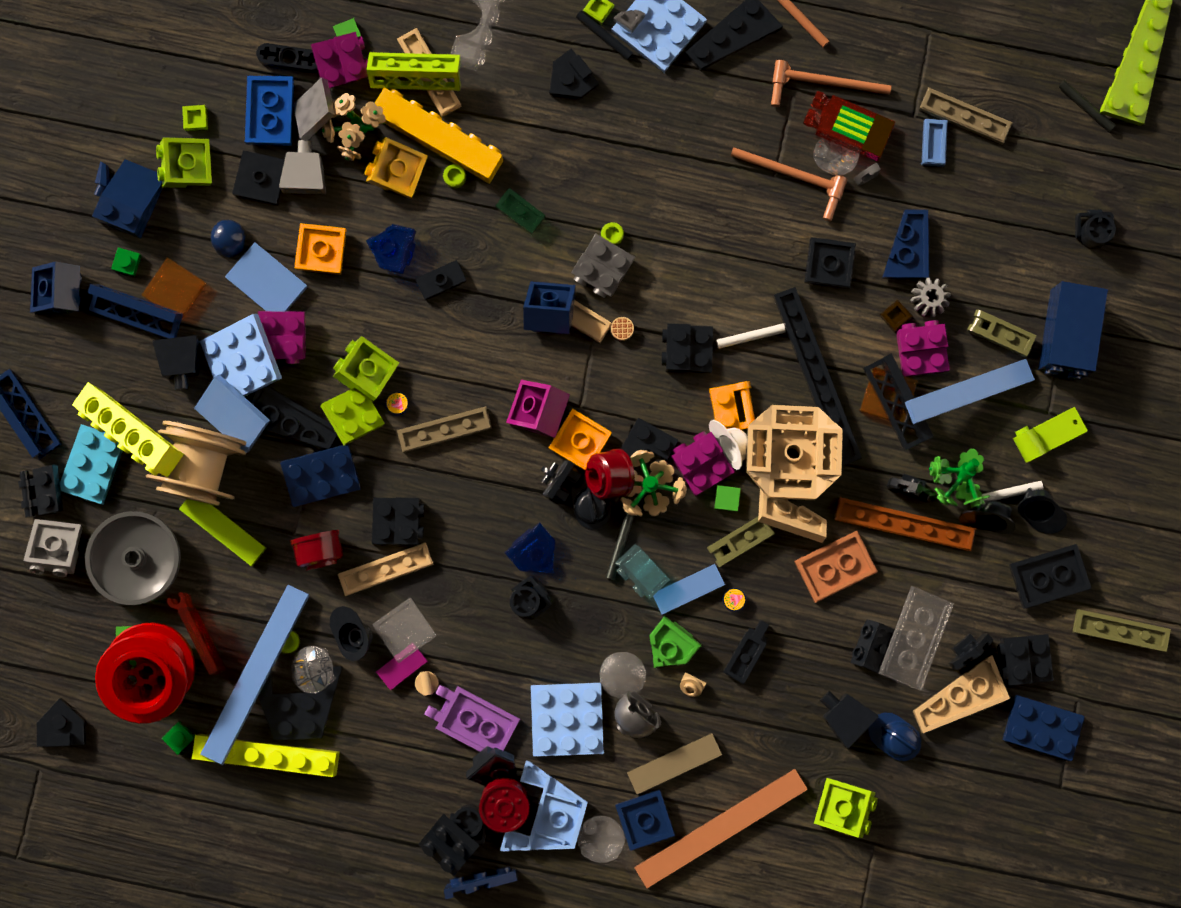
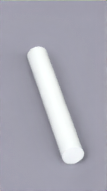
(749, 336)
(1013, 491)

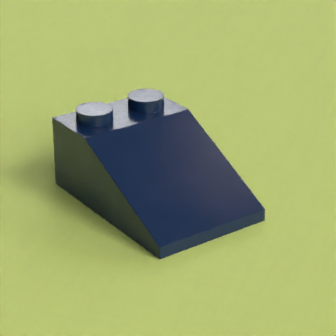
(129, 199)

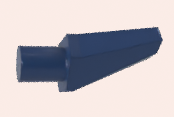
(102, 179)

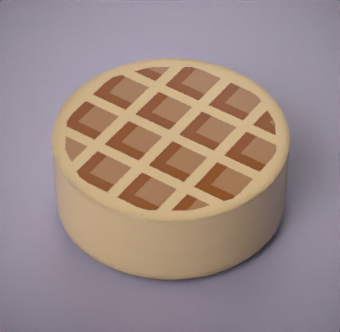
(622, 328)

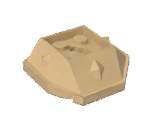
(798, 428)

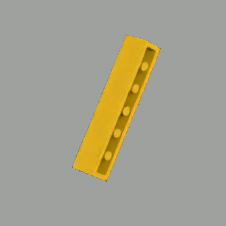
(439, 136)

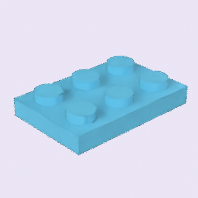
(91, 465)

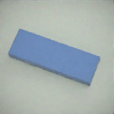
(688, 589)

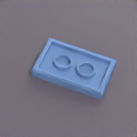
(266, 280)
(231, 412)

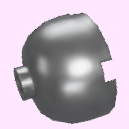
(635, 717)

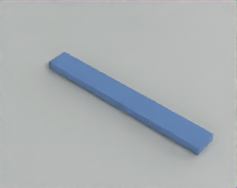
(254, 675)

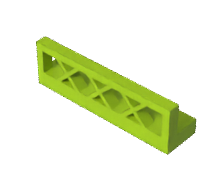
(414, 67)

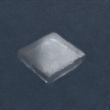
(404, 630)

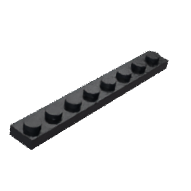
(814, 368)

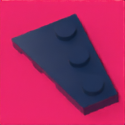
(910, 248)
(503, 876)

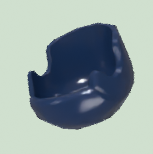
(228, 238)

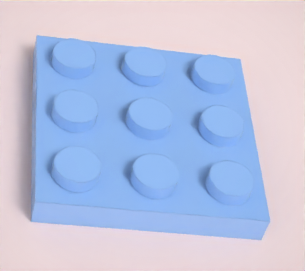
(663, 31)
(242, 355)
(567, 719)

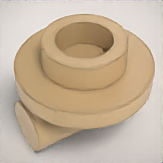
(426, 683)
(691, 685)

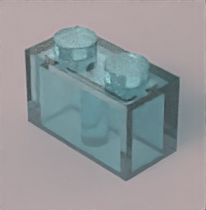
(641, 571)

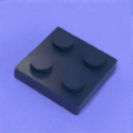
(644, 820)

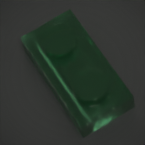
(520, 211)

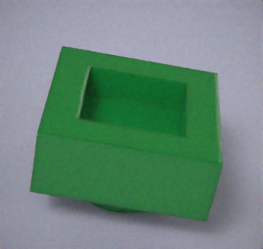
(126, 262)
(178, 738)

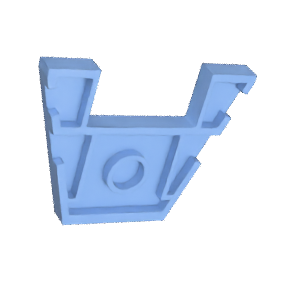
(556, 819)

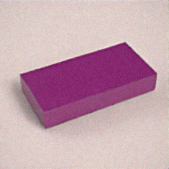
(394, 672)

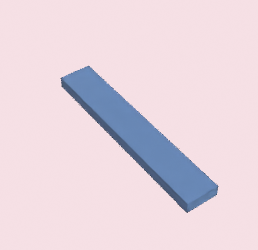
(969, 391)

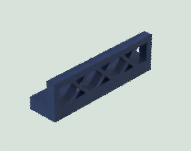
(134, 304)
(19, 425)

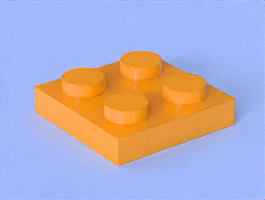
(320, 249)
(579, 439)

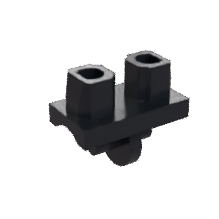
(566, 471)

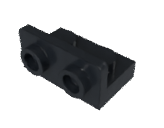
(872, 645)

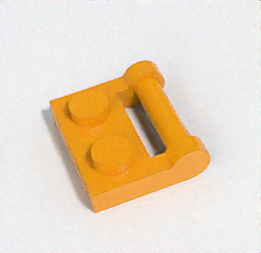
(725, 406)

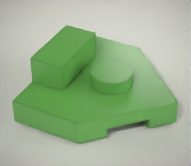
(672, 644)

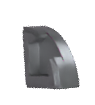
(629, 19)
(868, 174)

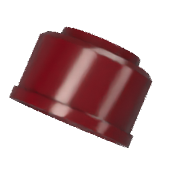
(610, 474)
(317, 550)
(504, 805)

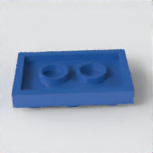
(269, 110)

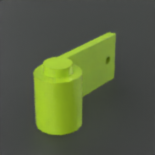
(1049, 434)

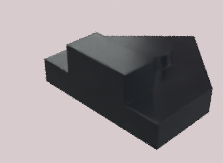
(571, 77)
(911, 487)
(969, 649)
(61, 726)
(492, 764)

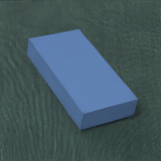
(934, 142)

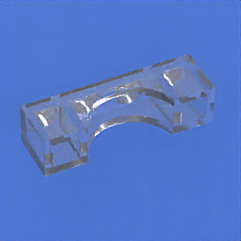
(472, 45)

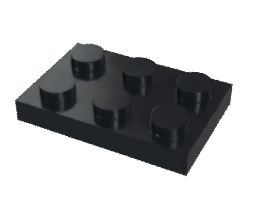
(1049, 576)

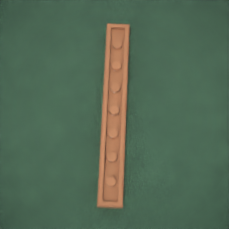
(720, 828)

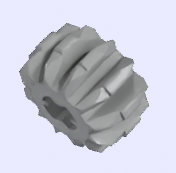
(938, 296)

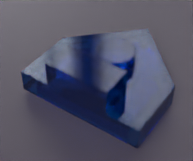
(393, 248)
(533, 550)

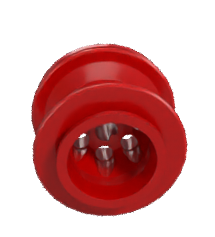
(150, 646)

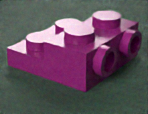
(341, 59)
(285, 334)
(923, 348)
(702, 462)

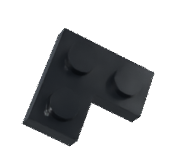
(648, 437)

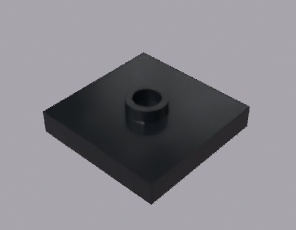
(259, 178)
(830, 263)

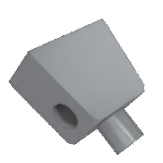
(303, 171)

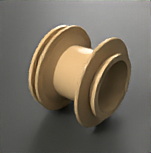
(202, 465)

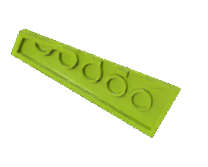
(1135, 77)

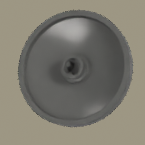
(132, 558)

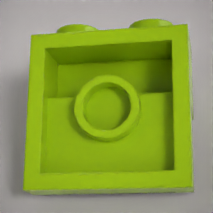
(184, 162)
(365, 368)
(845, 808)

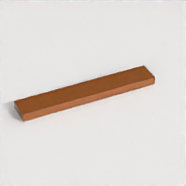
(905, 524)

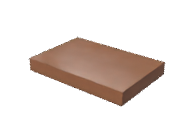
(835, 566)

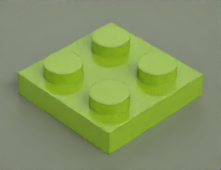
(352, 415)

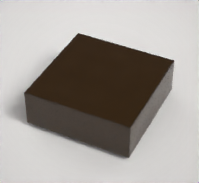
(895, 315)

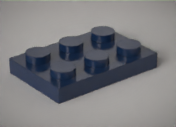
(320, 475)
(1043, 727)

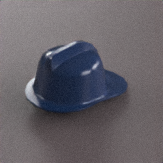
(895, 737)

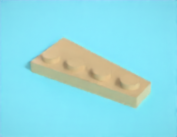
(966, 695)

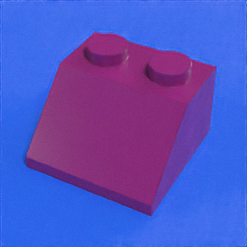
(538, 408)

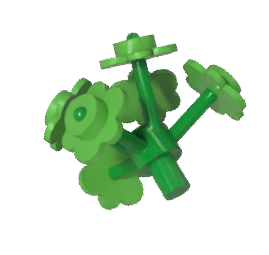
(967, 468)

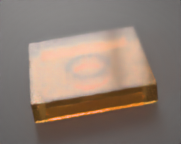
(174, 287)
(871, 403)

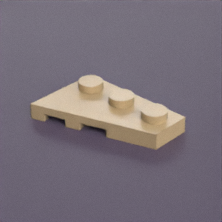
(791, 518)

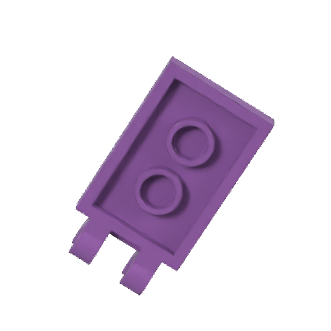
(472, 719)

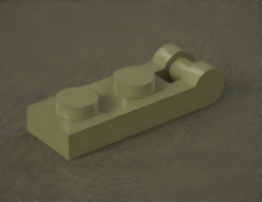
(1002, 333)
(740, 541)

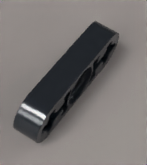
(272, 61)

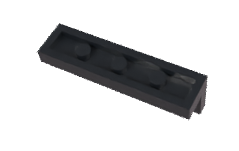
(903, 394)

